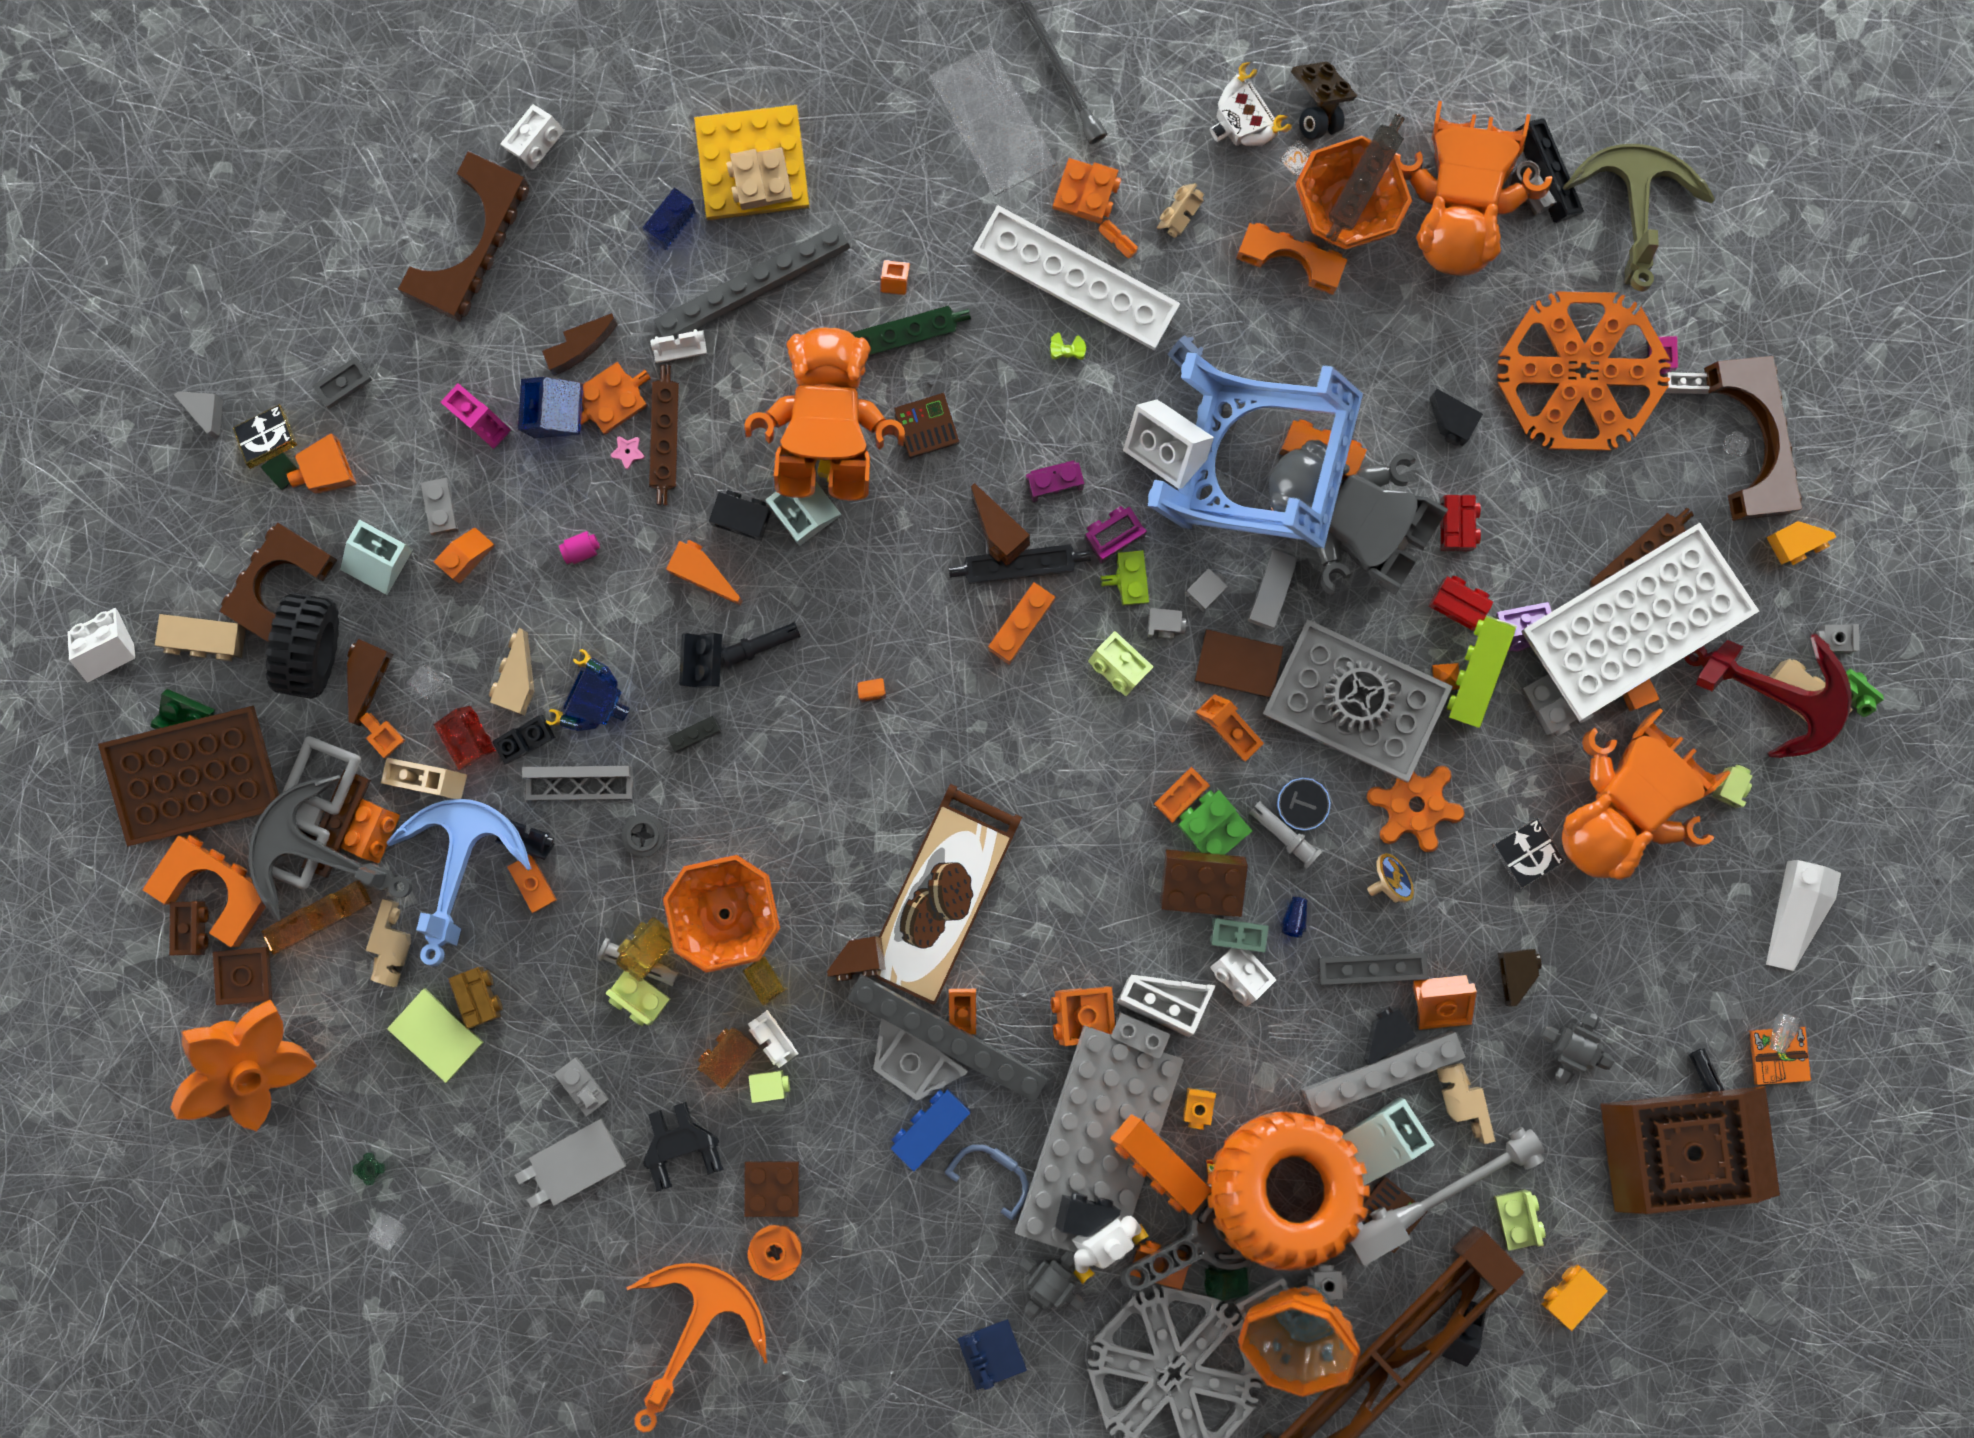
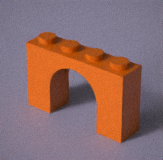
(188, 858)

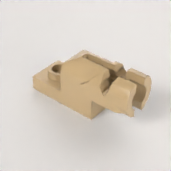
(389, 944)
(1465, 1102)

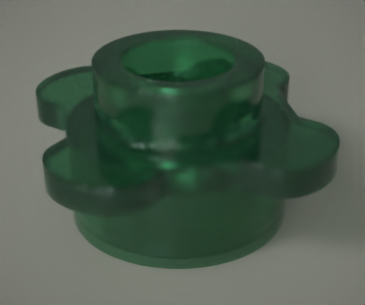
(361, 1169)

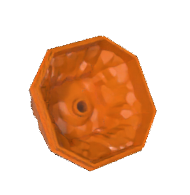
(1326, 177)
(695, 908)

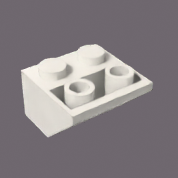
(100, 645)

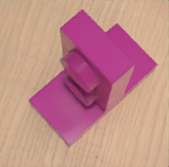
(476, 415)

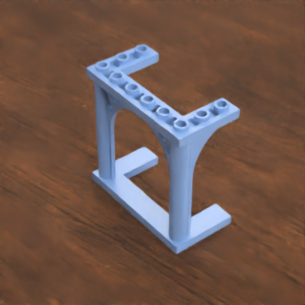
(1299, 521)

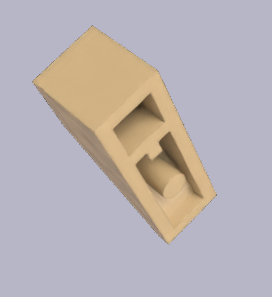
(423, 778)

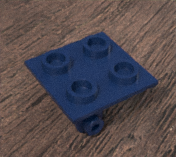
(992, 1354)

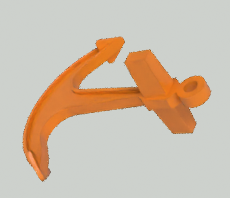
(712, 1295)

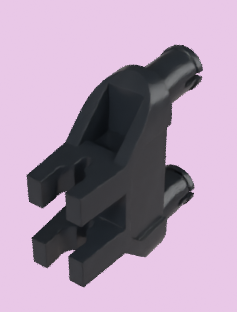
(677, 1142)

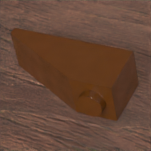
(1002, 533)
(364, 674)

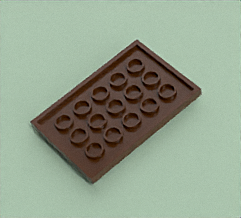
(189, 775)

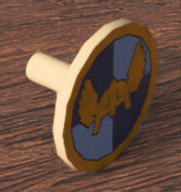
(1393, 879)

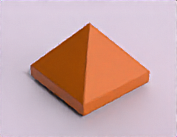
(1447, 673)

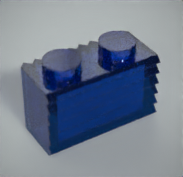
(669, 219)

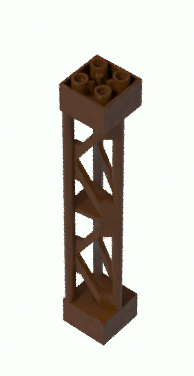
(1477, 1259)

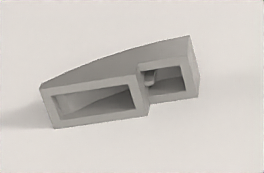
(1272, 590)

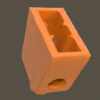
(322, 467)

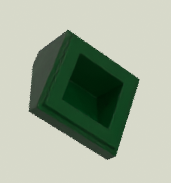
(278, 468)

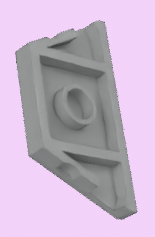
(913, 1063)

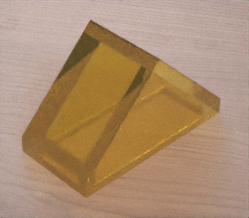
(764, 981)

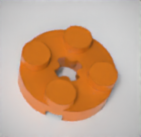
(782, 1238)

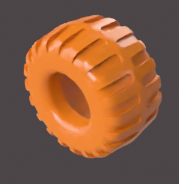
(1242, 1201)

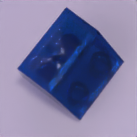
(550, 407)

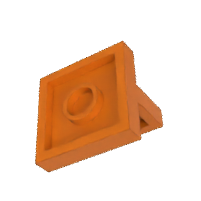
(1444, 1002)

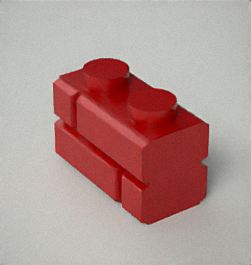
(1459, 523)
(1461, 602)

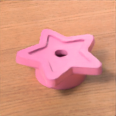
(632, 445)

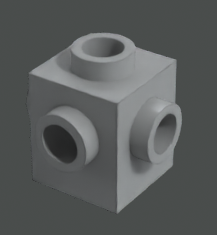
(1327, 1272)

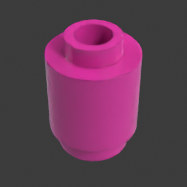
(579, 548)

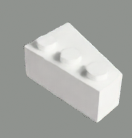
(1167, 1001)

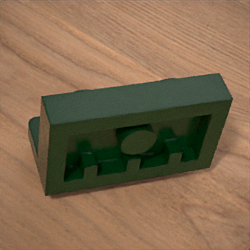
(178, 709)

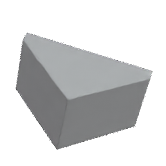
(205, 409)

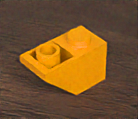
(1797, 539)

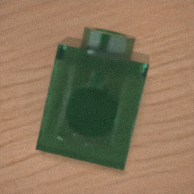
(1226, 1283)

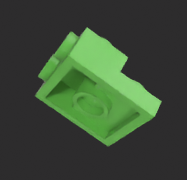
(1214, 824)

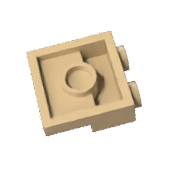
(759, 178)

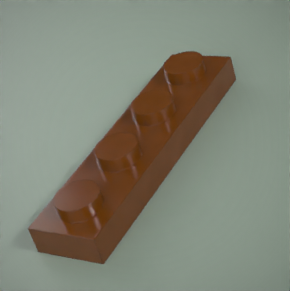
(340, 823)

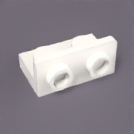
(533, 136)
(1243, 975)

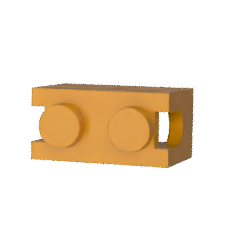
(1573, 1296)

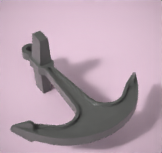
(279, 835)

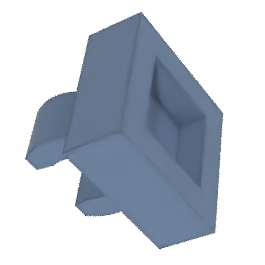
(1180, 349)

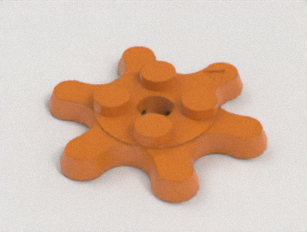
(1420, 823)

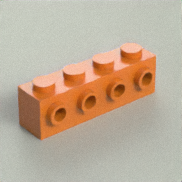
(1160, 1164)

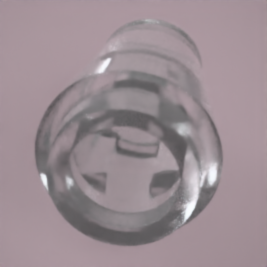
(1783, 1032)

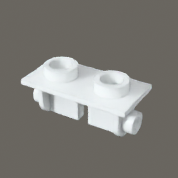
(685, 346)
(780, 1047)

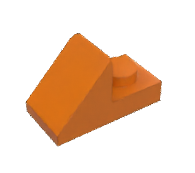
(963, 1009)

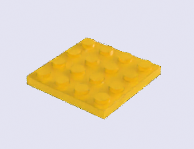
(743, 131)

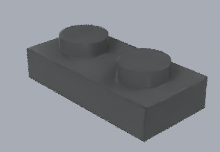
(342, 382)

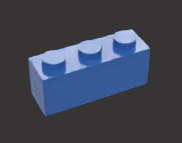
(929, 1129)

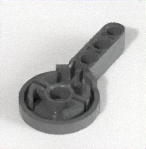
(1202, 1243)

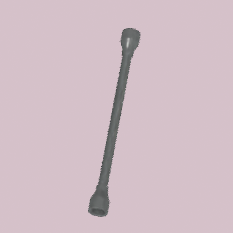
(1092, 127)

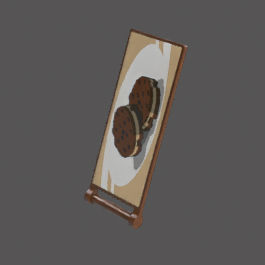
(942, 895)

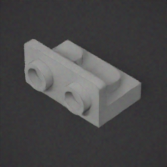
(1140, 1035)

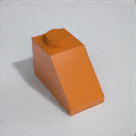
(464, 554)

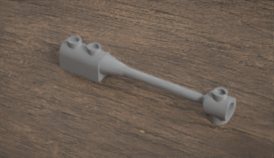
(1389, 1227)

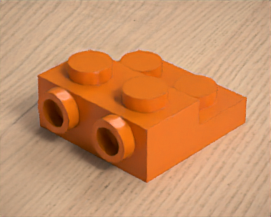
(1087, 190)
(1079, 1008)

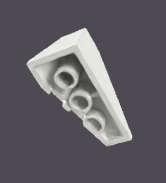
(1803, 904)

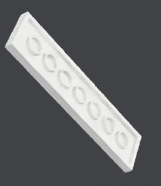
(1076, 277)

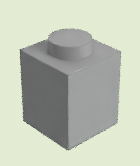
(1206, 589)

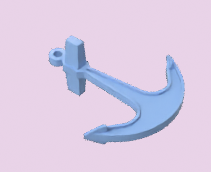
(466, 824)

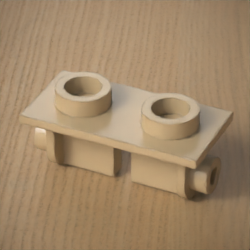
(1185, 200)

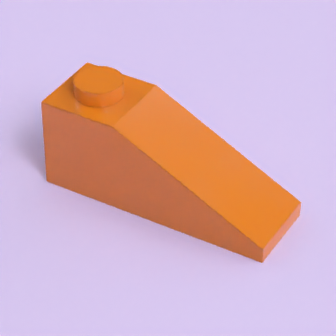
(695, 567)

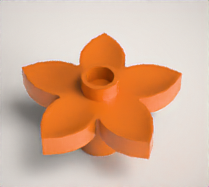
(238, 1067)

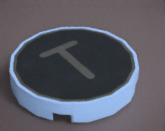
(1303, 804)

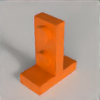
(1230, 726)

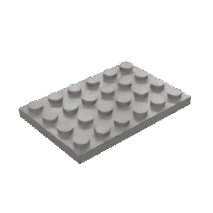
(1301, 704)

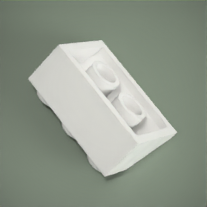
(1167, 442)

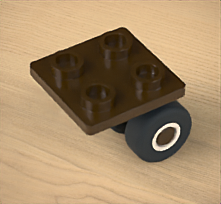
(1328, 91)

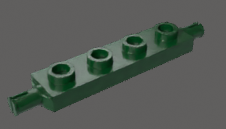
(912, 329)

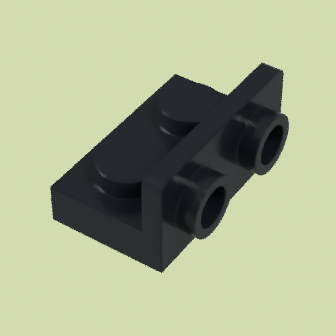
(700, 660)

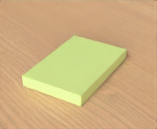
(435, 1035)

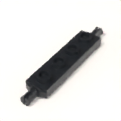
(1028, 564)

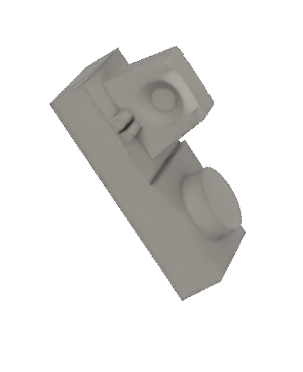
(581, 1086)

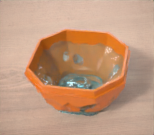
(1300, 1342)

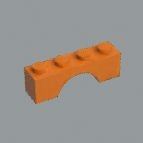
(1322, 267)

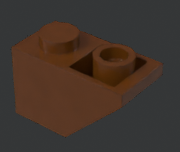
(858, 957)

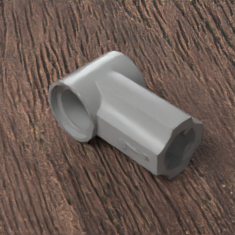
(1538, 205)

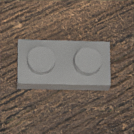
(439, 506)

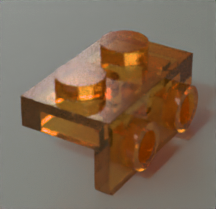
(727, 1057)

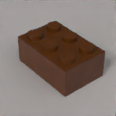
(1203, 883)

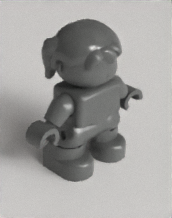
(1365, 518)

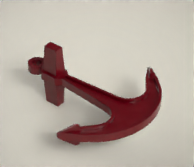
(1822, 709)

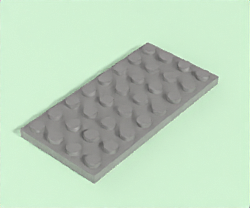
(1098, 1096)

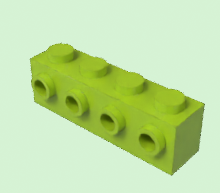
(1482, 671)

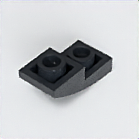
(523, 739)

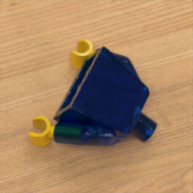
(591, 698)

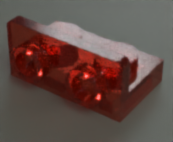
(464, 736)

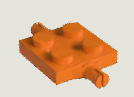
(612, 398)

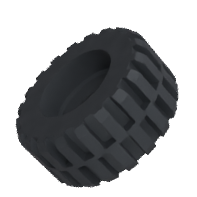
(302, 645)

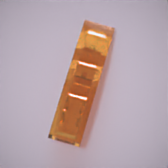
(316, 917)

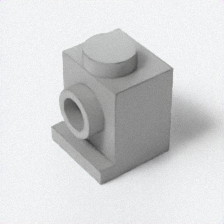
(1165, 623)
(1848, 637)

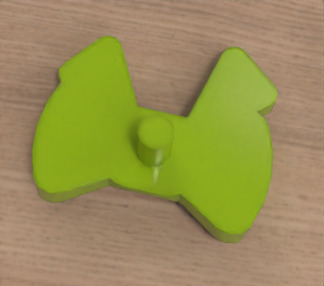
(1058, 349)

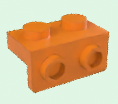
(370, 831)

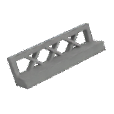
(578, 772)

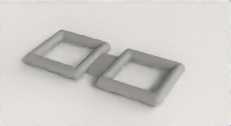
(312, 810)

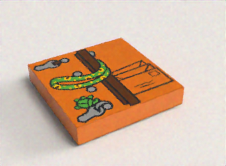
(1777, 1067)

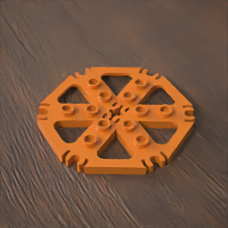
(1593, 392)

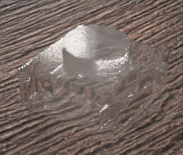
(386, 1232)

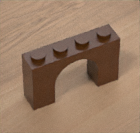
(281, 547)

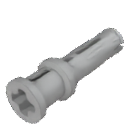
(1295, 843)
(660, 972)

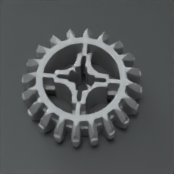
(1356, 684)

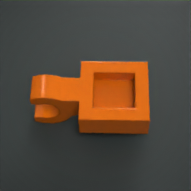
(382, 737)

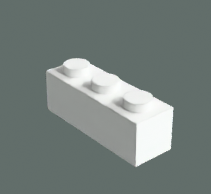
(1686, 383)

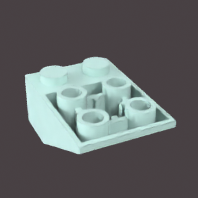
(1388, 1139)

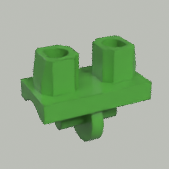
(1864, 695)

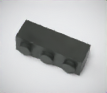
(694, 734)

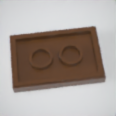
(1238, 663)

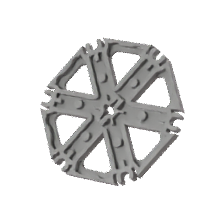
(1165, 1347)

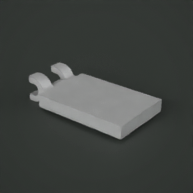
(573, 1164)

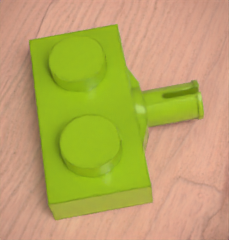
(1129, 578)

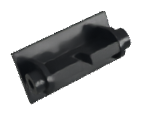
(536, 842)

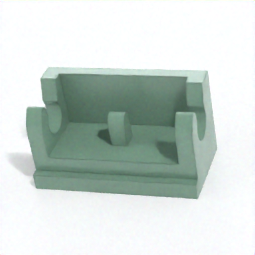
(1239, 934)

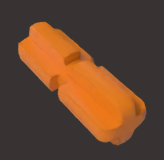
(1121, 242)

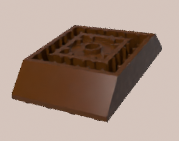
(1650, 1145)

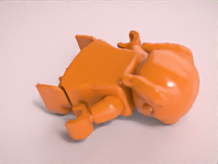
(1467, 196)
(825, 417)
(1635, 802)

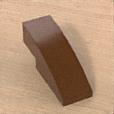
(580, 344)

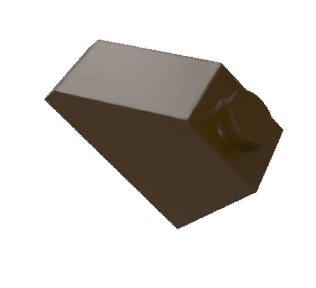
(1518, 973)

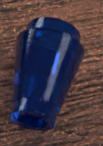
(1295, 918)

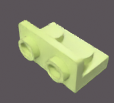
(1120, 663)
(638, 998)
(1519, 1219)

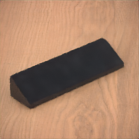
(1543, 151)

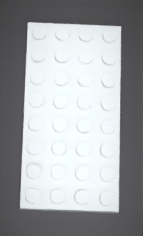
(1639, 621)

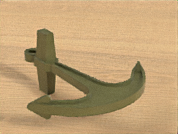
(1637, 167)

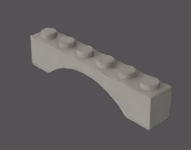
(1383, 1074)

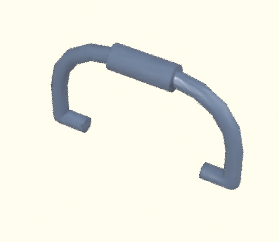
(1004, 1160)

